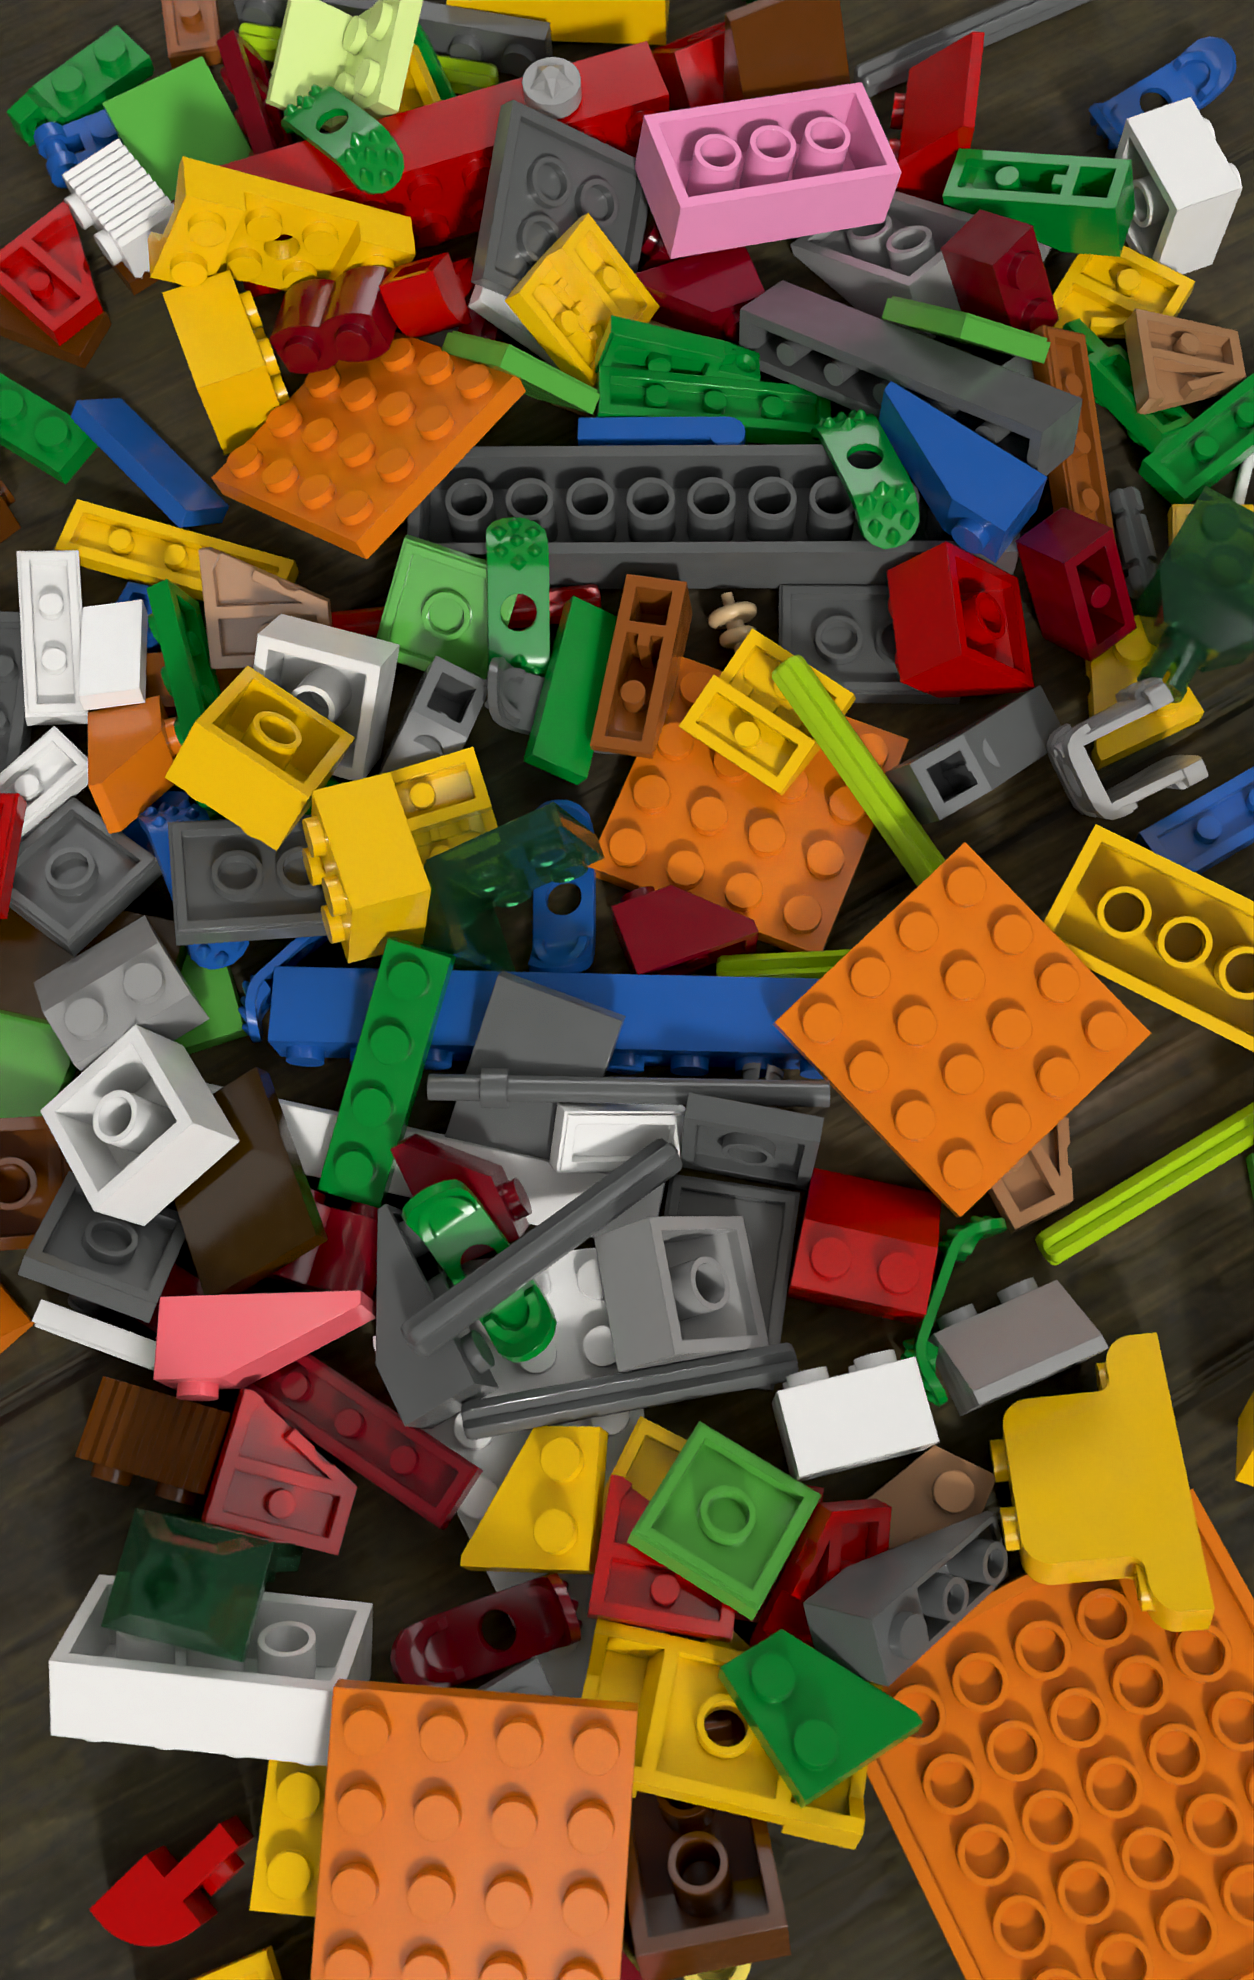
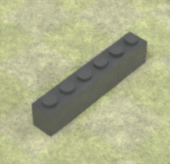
(856, 355)

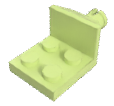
(356, 55)

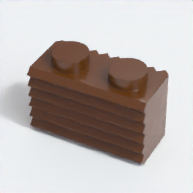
(153, 1438)

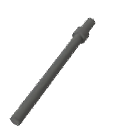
(498, 1088)

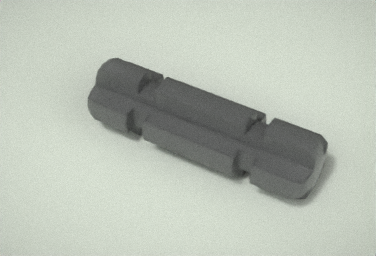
(1133, 539)

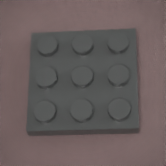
(541, 185)

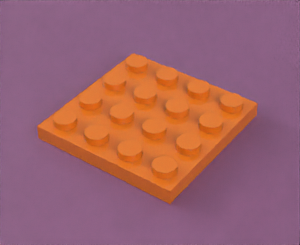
(367, 442)
(735, 840)
(961, 1029)
(473, 1835)

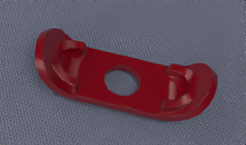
(452, 1645)

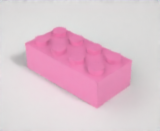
(766, 169)

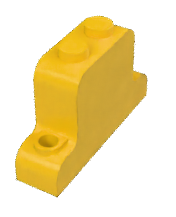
(1107, 1488)

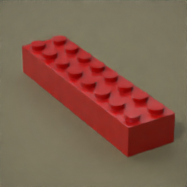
(452, 145)

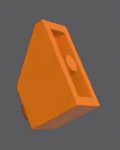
(129, 759)

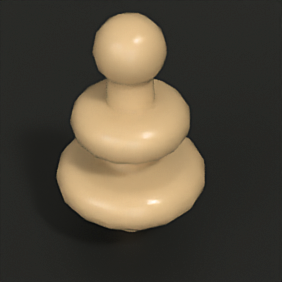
(732, 617)

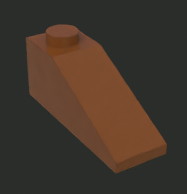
(642, 665)

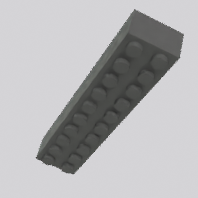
(675, 514)

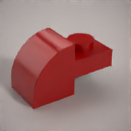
(428, 294)
(163, 1898)

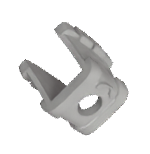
(1079, 776)

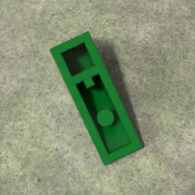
(1068, 199)

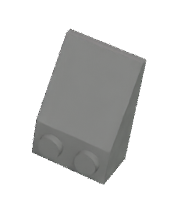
(888, 257)

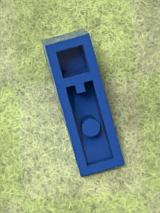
(967, 481)

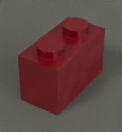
(1000, 272)
(1077, 583)

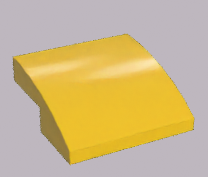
(573, 295)
(752, 721)
(444, 801)

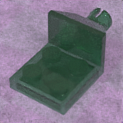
(1201, 595)
(500, 872)
(194, 1582)

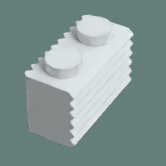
(120, 203)

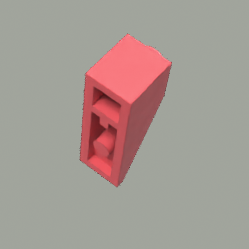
(241, 1338)

